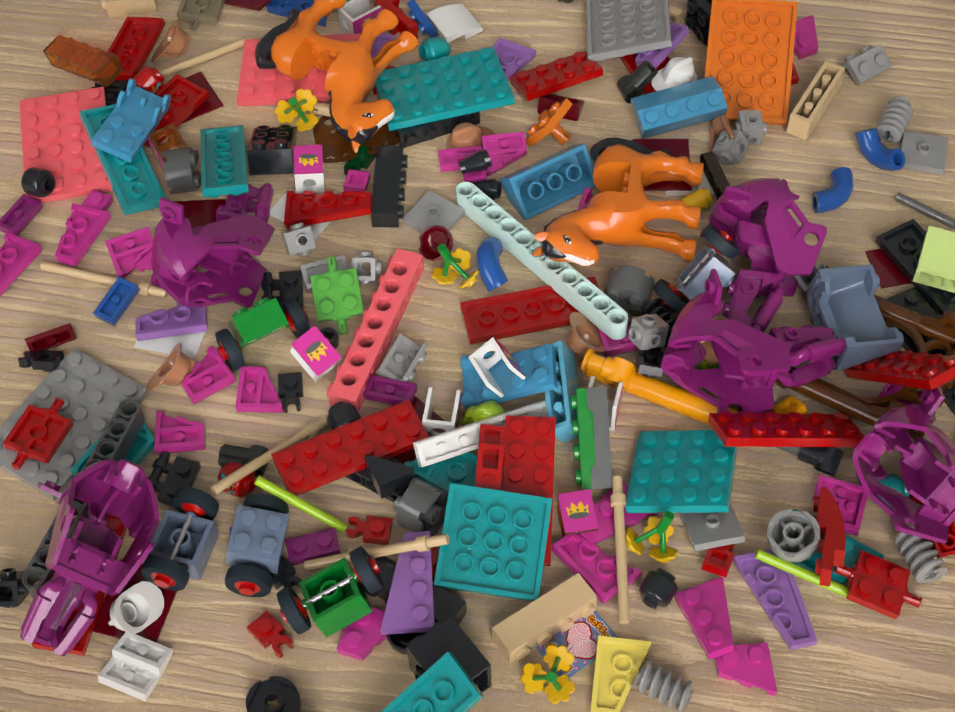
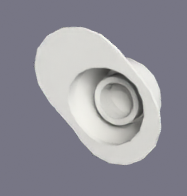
(675, 73)
(137, 607)

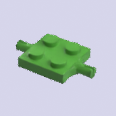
(337, 295)

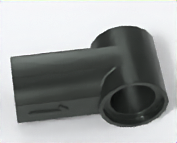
(631, 85)
(242, 455)

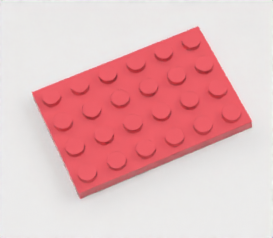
(269, 86)
(59, 143)

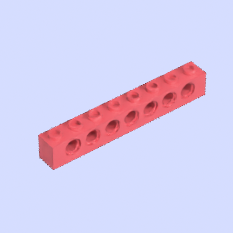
(370, 343)

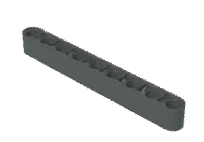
(108, 443)

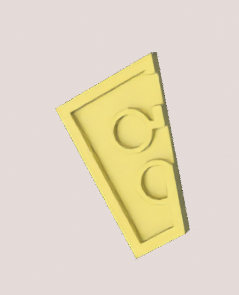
(615, 671)

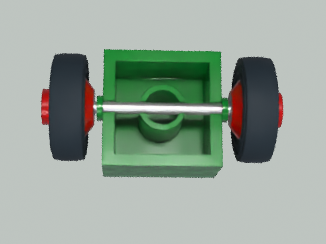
(254, 324)
(333, 595)

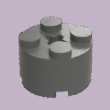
(181, 170)
(630, 288)
(421, 507)

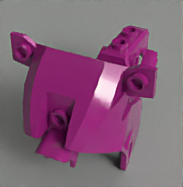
(773, 242)
(218, 247)
(746, 356)
(925, 468)
(88, 557)

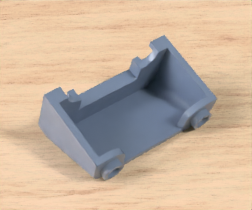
(846, 303)

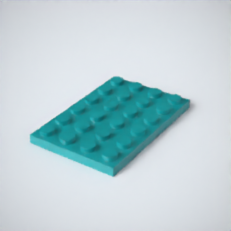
(444, 88)

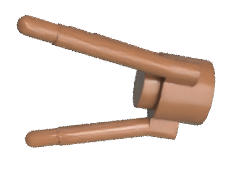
(719, 124)

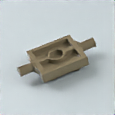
(200, 11)

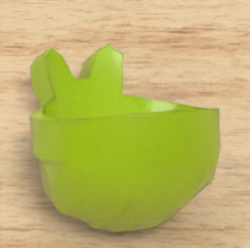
(480, 412)

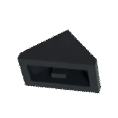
(387, 475)

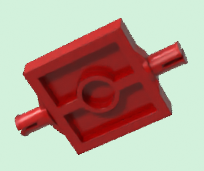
(38, 434)
(878, 584)

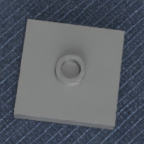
(924, 152)
(432, 211)
(713, 529)

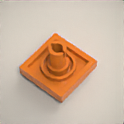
(549, 124)

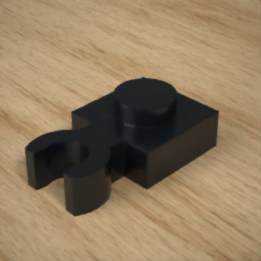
(44, 360)
(290, 388)
(285, 575)

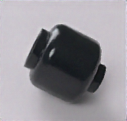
(38, 182)
(342, 414)
(658, 588)

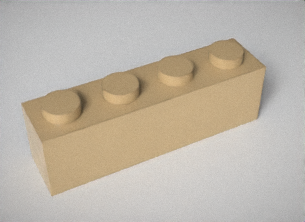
(815, 100)
(544, 618)

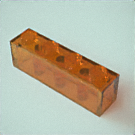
(83, 60)

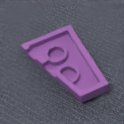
(655, 57)
(171, 322)

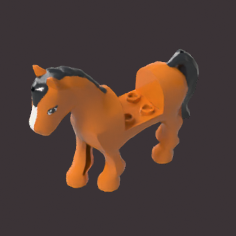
(350, 69)
(622, 209)

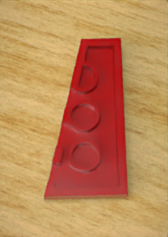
(325, 207)

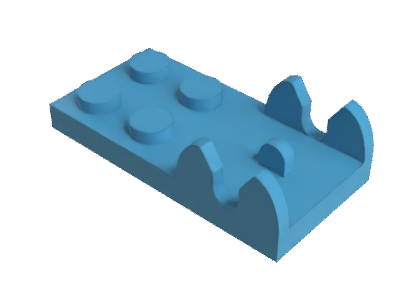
(130, 122)
(536, 364)

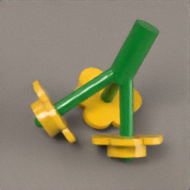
(303, 102)
(455, 261)
(656, 531)
(558, 687)

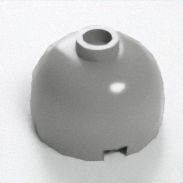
(793, 535)

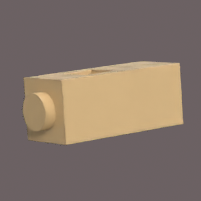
(128, 7)

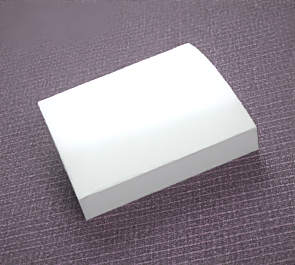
(453, 22)
(135, 666)

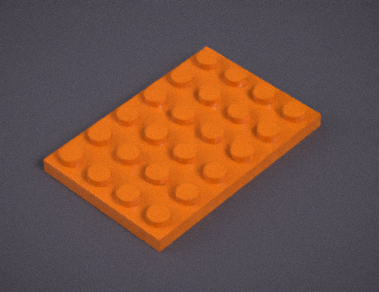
(753, 55)

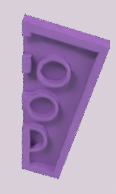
(411, 593)
(779, 598)

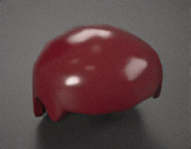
(431, 239)

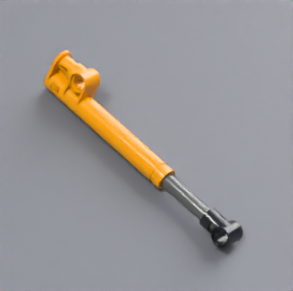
(616, 370)

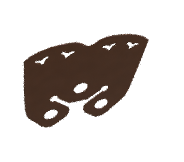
(337, 145)

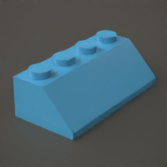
(678, 107)
(549, 181)

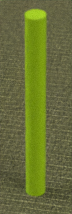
(300, 504)
(799, 571)

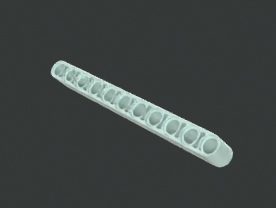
(559, 275)

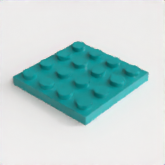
(681, 473)
(493, 542)

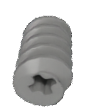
(894, 119)
(920, 558)
(664, 686)

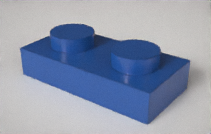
(418, 15)
(116, 301)

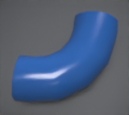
(877, 153)
(836, 194)
(489, 263)

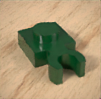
(363, 160)

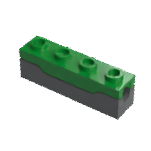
(593, 438)

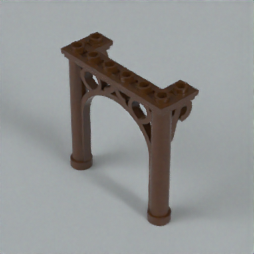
(869, 410)

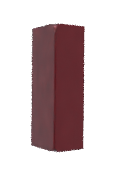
(573, 113)
(51, 338)

